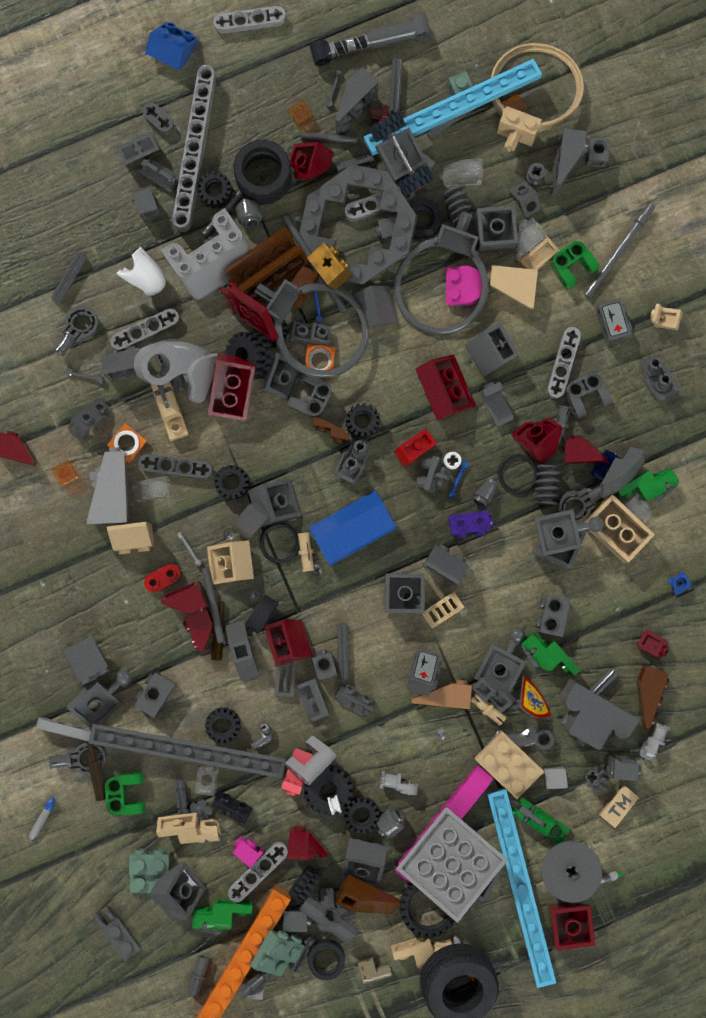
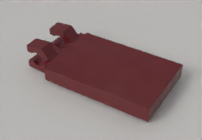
(250, 311)

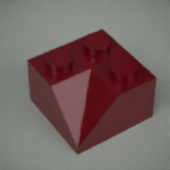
(571, 925)

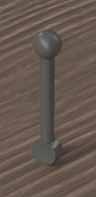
(329, 103)
(69, 372)

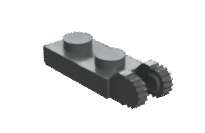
(118, 933)

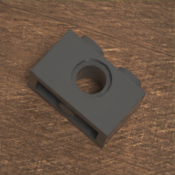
(146, 702)

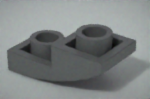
(310, 334)

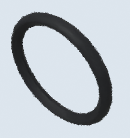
(502, 481)
(263, 537)

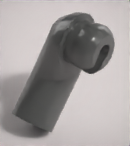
(265, 736)

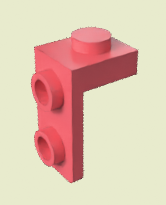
(292, 783)

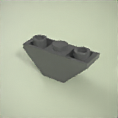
(242, 651)

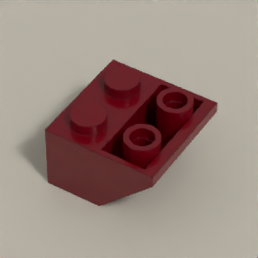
(287, 641)

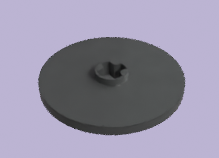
(578, 886)

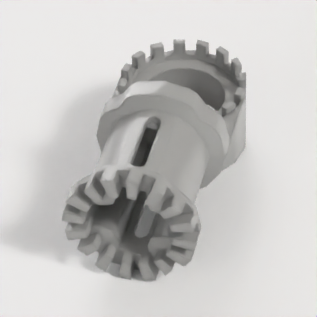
(651, 746)
(395, 782)

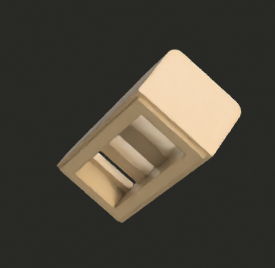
(453, 596)

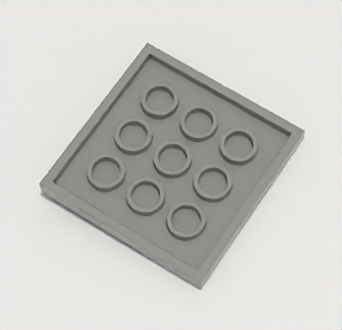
(452, 864)

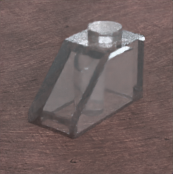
(463, 172)
(529, 236)
(152, 489)

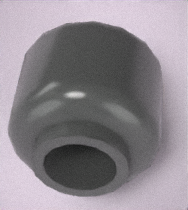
(248, 213)
(391, 823)

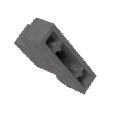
(594, 717)

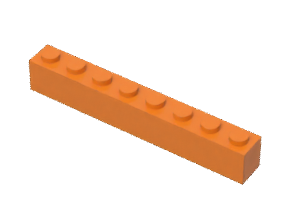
(244, 954)

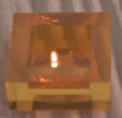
(516, 102)
(300, 113)
(64, 473)

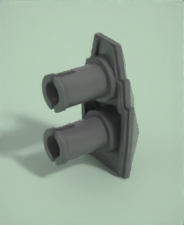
(658, 378)
(353, 461)

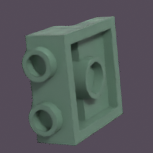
(147, 868)
(277, 952)

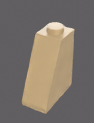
(514, 283)

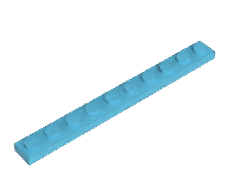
(465, 101)
(521, 888)

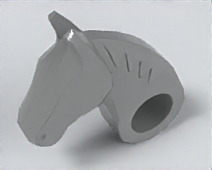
(179, 358)

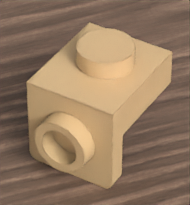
(666, 317)

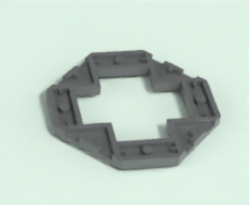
(392, 201)

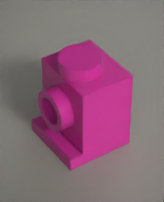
(247, 851)

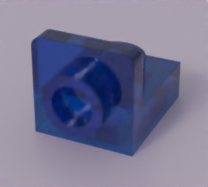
(600, 469)

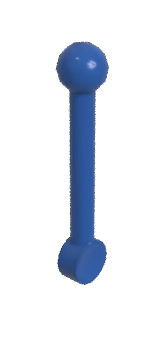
(319, 319)
(464, 464)

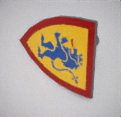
(531, 700)

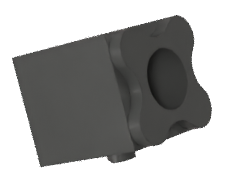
(86, 661)

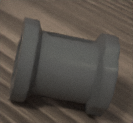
(536, 168)

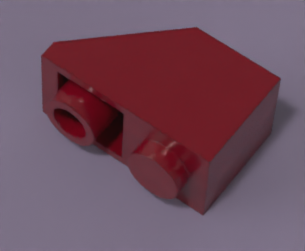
(201, 628)

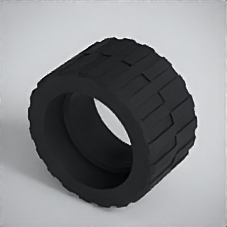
(257, 150)

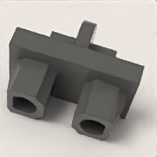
(435, 475)

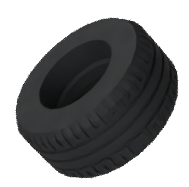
(453, 962)

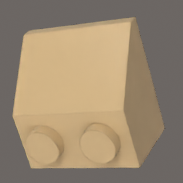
(130, 537)
(230, 562)

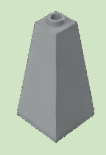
(111, 492)

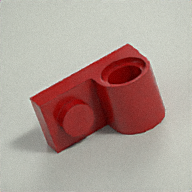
(414, 447)

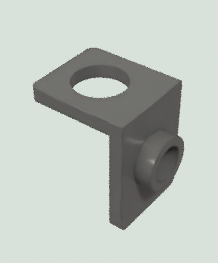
(524, 194)

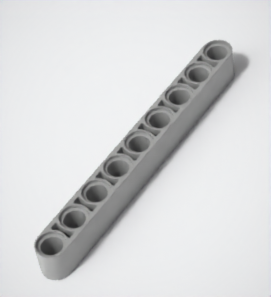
(194, 139)

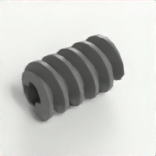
(456, 203)
(547, 481)

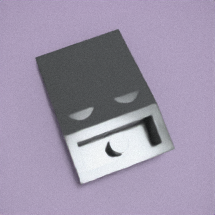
(358, 95)

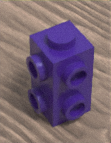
(467, 523)

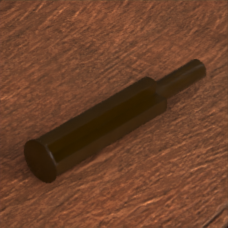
(217, 649)
(96, 774)

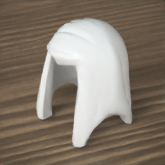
(145, 273)

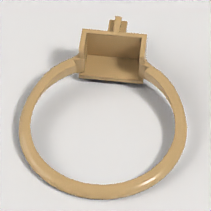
(524, 127)

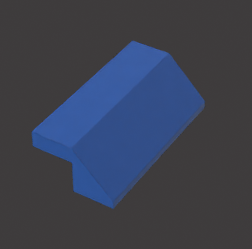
(352, 528)

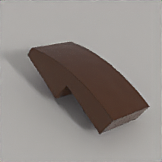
(304, 277)
(336, 433)

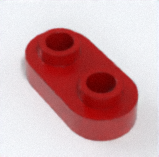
(162, 578)

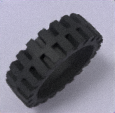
(414, 926)

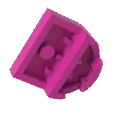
(463, 286)

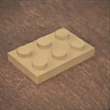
(509, 764)

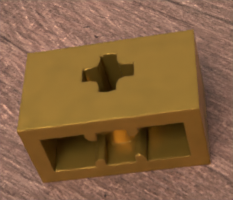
(329, 265)

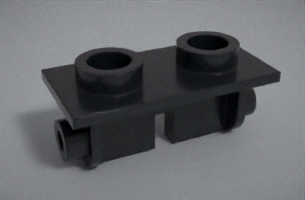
(224, 802)

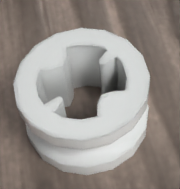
(456, 464)
(334, 805)

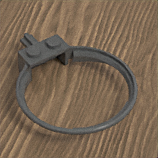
(457, 241)
(280, 305)

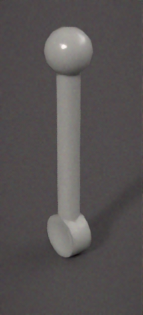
(198, 563)

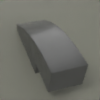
(622, 471)

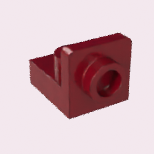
(653, 644)

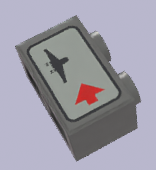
(613, 321)
(423, 672)

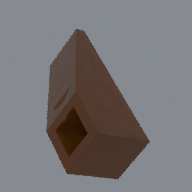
(649, 689)
(365, 898)

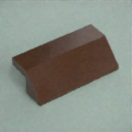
(267, 264)

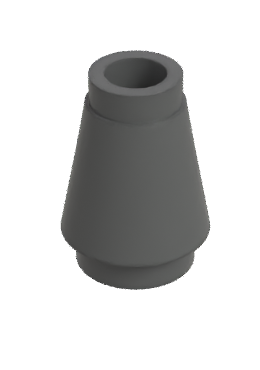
(485, 493)

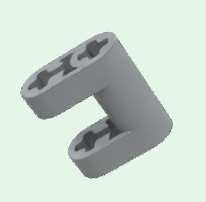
(316, 765)

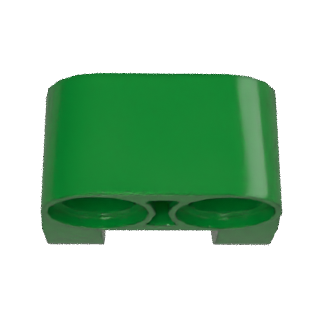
(585, 257)
(121, 794)

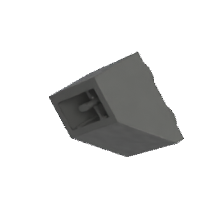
(492, 350)

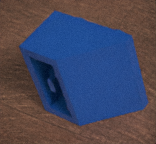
(171, 45)

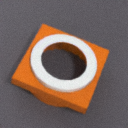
(313, 349)
(139, 441)

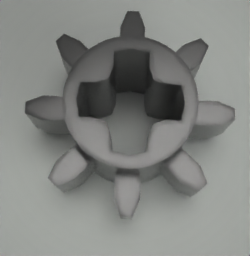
(597, 779)

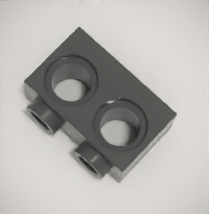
(558, 616)

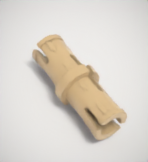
(306, 552)
(488, 709)

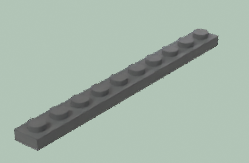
(187, 750)

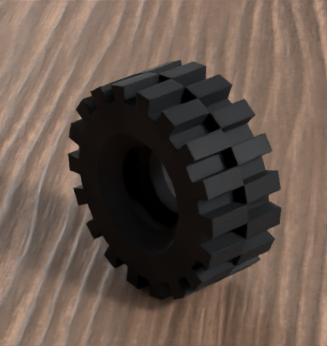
(257, 350)
(343, 786)

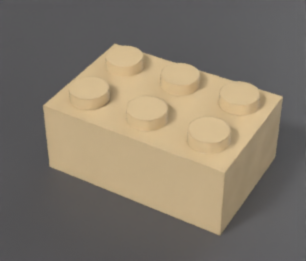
(621, 530)

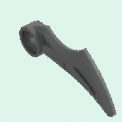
(530, 738)

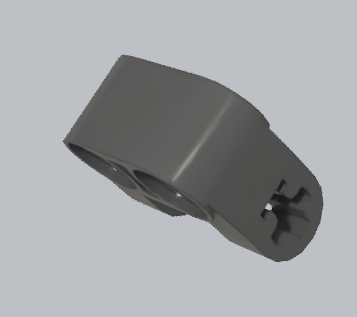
(601, 392)
(322, 401)

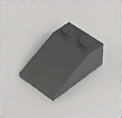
(569, 150)

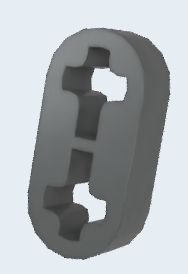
(161, 115)

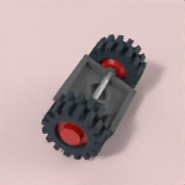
(401, 153)

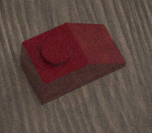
(15, 448)
(582, 451)

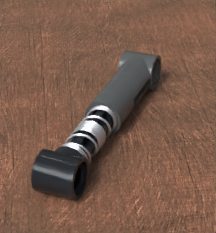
(415, 28)

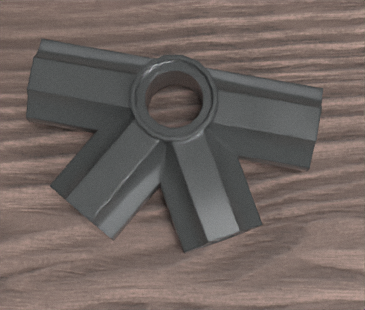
(326, 908)

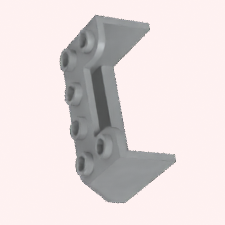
(204, 268)

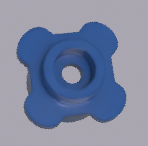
(683, 579)

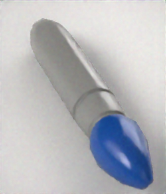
(42, 818)

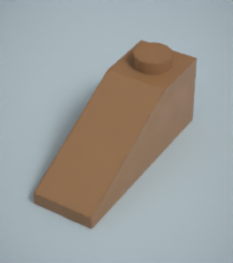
(449, 695)

